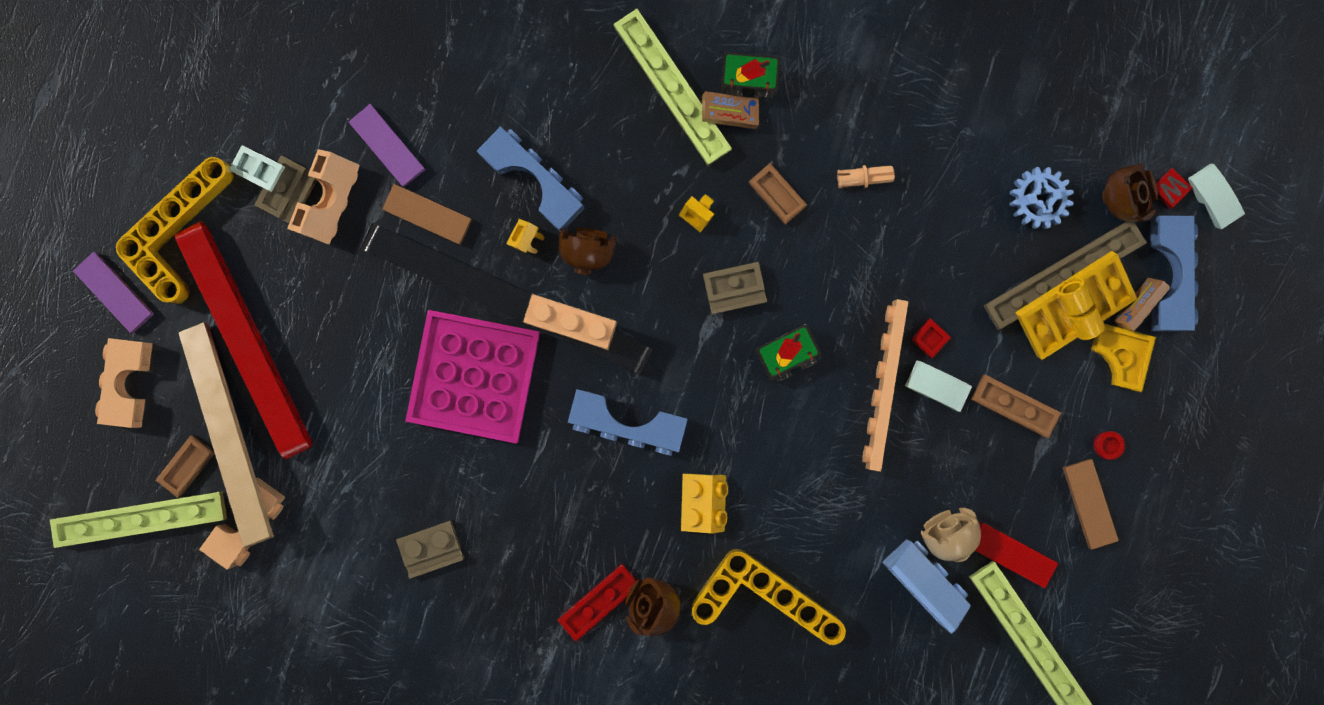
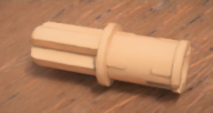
(865, 176)

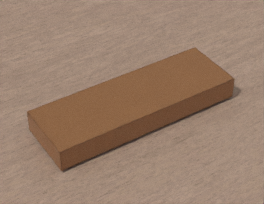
(427, 214)
(1016, 406)
(1090, 504)

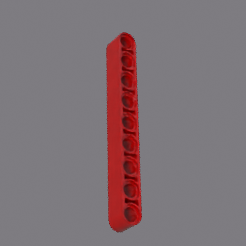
(243, 340)

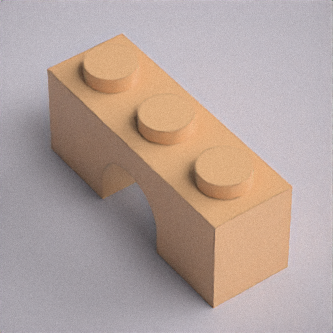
(337, 178)
(570, 322)
(115, 404)
(225, 543)

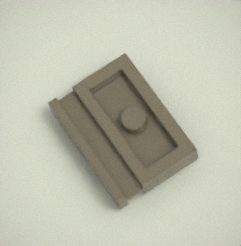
(290, 188)
(734, 288)
(430, 549)

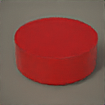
(1109, 445)

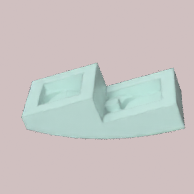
(256, 168)
(1216, 194)
(938, 386)

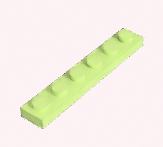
(671, 86)
(138, 519)
(1028, 636)

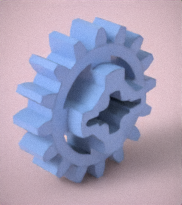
(1041, 209)

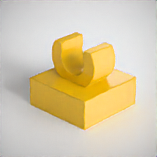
(697, 212)
(523, 236)

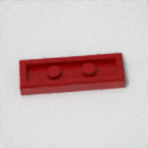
(1015, 556)
(597, 603)

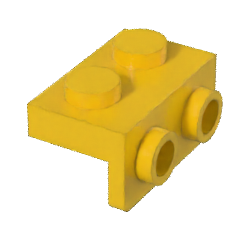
(704, 503)

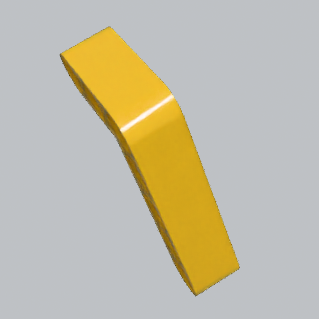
(169, 226)
(768, 592)

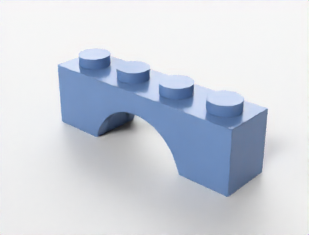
(506, 155)
(1175, 239)
(591, 412)

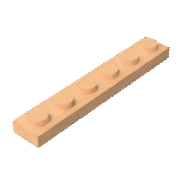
(887, 373)

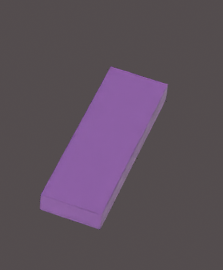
(387, 145)
(113, 292)

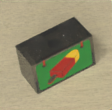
(750, 75)
(788, 352)

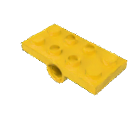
(1077, 306)

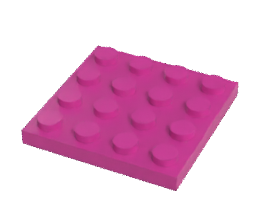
(473, 376)

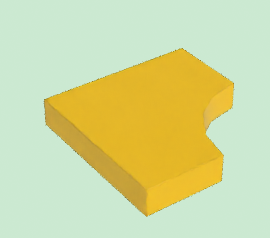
(1126, 354)

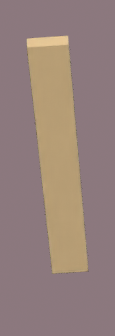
(226, 435)

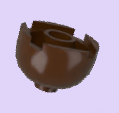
(1131, 193)
(586, 249)
(652, 607)

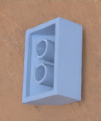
(928, 584)

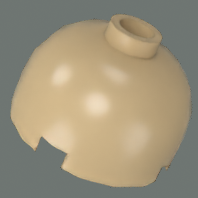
(952, 535)

